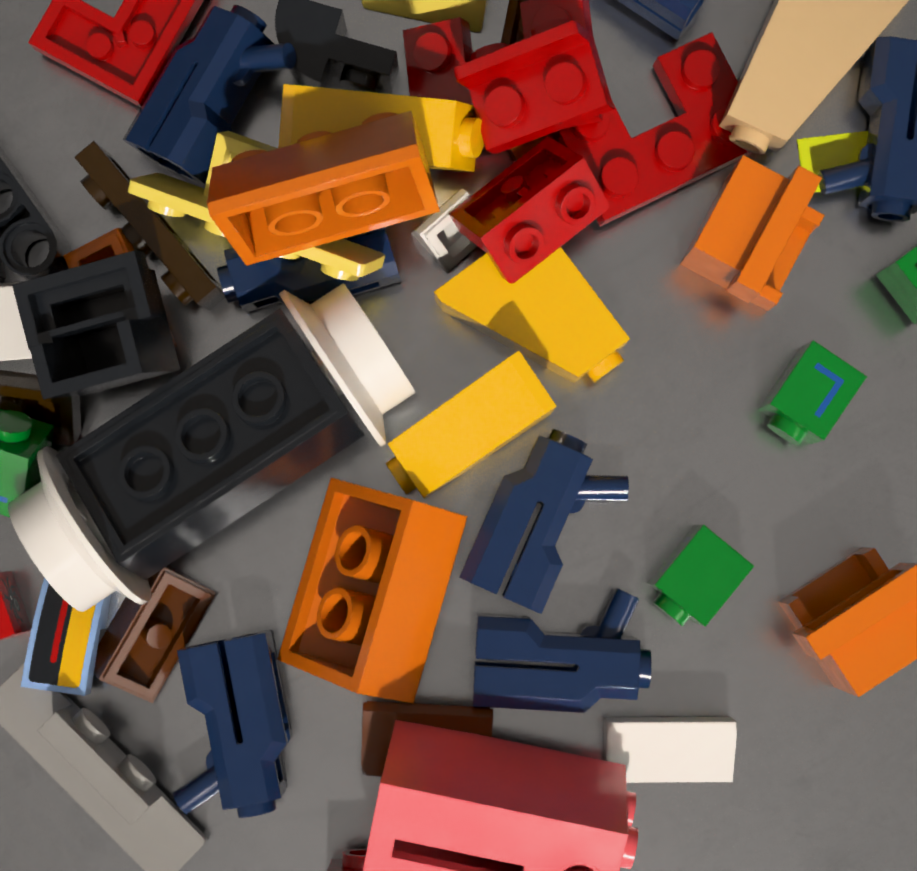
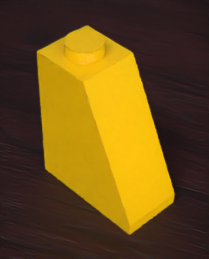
(446, 127)
(544, 315)
(470, 427)

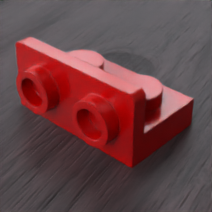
(535, 84)
(531, 208)

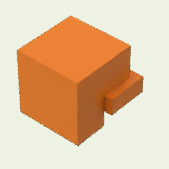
(755, 231)
(858, 620)

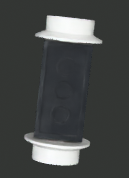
(206, 449)

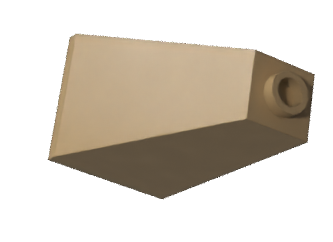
(798, 63)

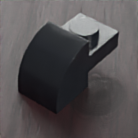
(325, 52)

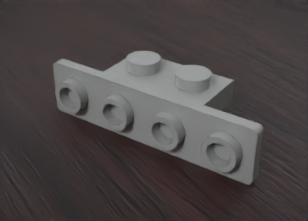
(99, 776)

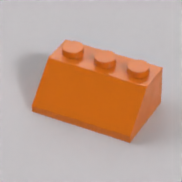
(322, 188)
(372, 591)

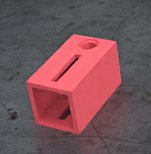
(497, 807)

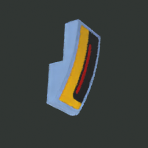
(63, 644)

